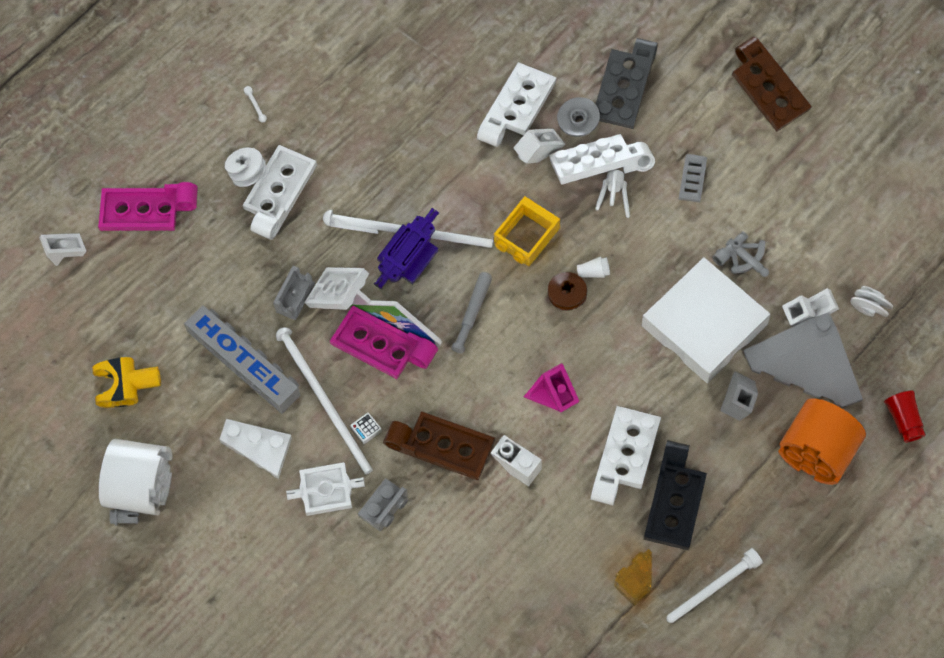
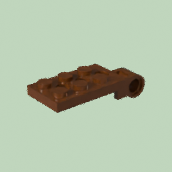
(755, 54)
(404, 440)

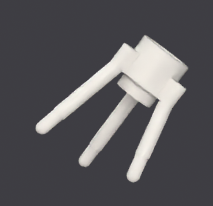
(614, 183)

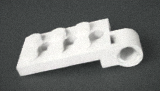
(495, 123)
(630, 157)
(269, 222)
(607, 479)

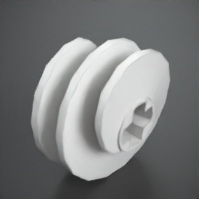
(245, 166)
(869, 301)

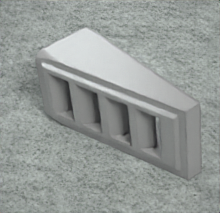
(693, 164)

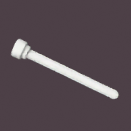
(750, 560)

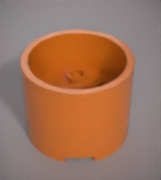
(822, 441)

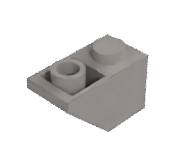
(740, 397)

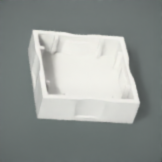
(705, 319)

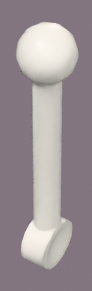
(248, 91)

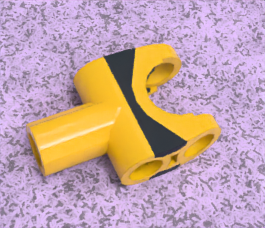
(126, 381)

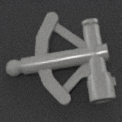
(736, 247)

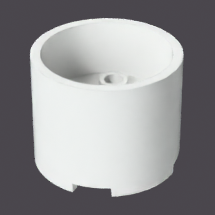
(135, 476)

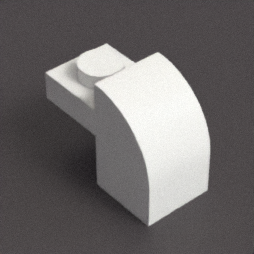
(803, 309)

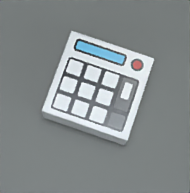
(366, 428)

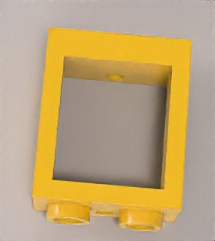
(537, 214)

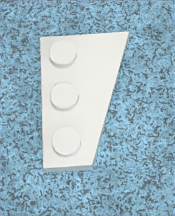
(258, 444)

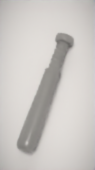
(478, 295)

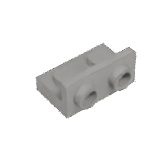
(383, 505)

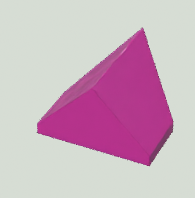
(553, 390)

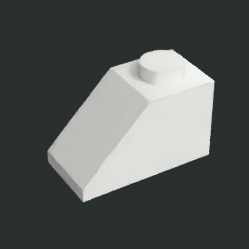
(538, 144)

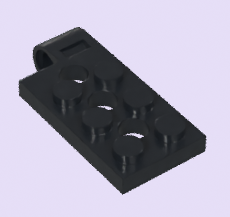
(667, 487)

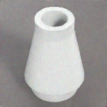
(594, 269)

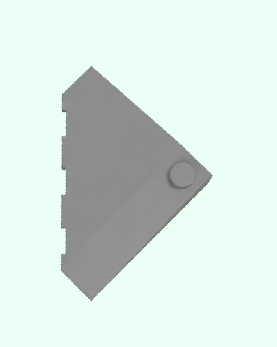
(810, 358)

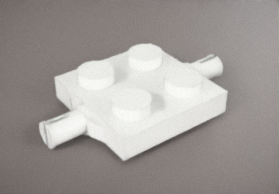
(325, 489)

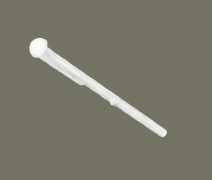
(373, 226)
(284, 334)

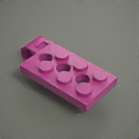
(177, 196)
(416, 349)

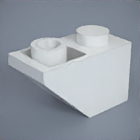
(517, 460)

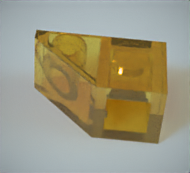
(637, 579)

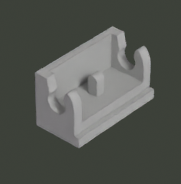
(293, 293)

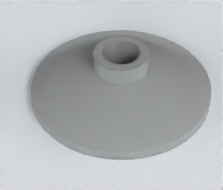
(575, 109)

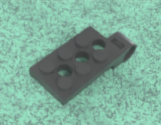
(643, 57)

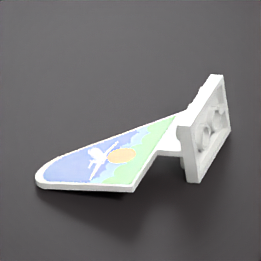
(341, 289)

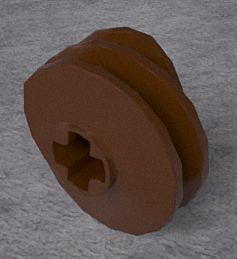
(557, 291)

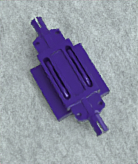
(408, 251)

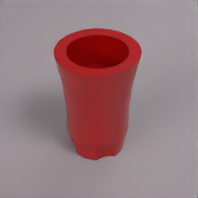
(906, 415)

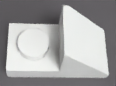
(62, 245)

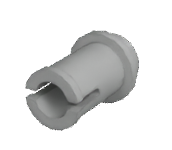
(123, 516)

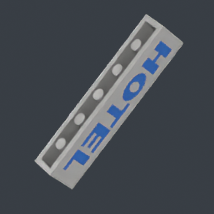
(243, 359)

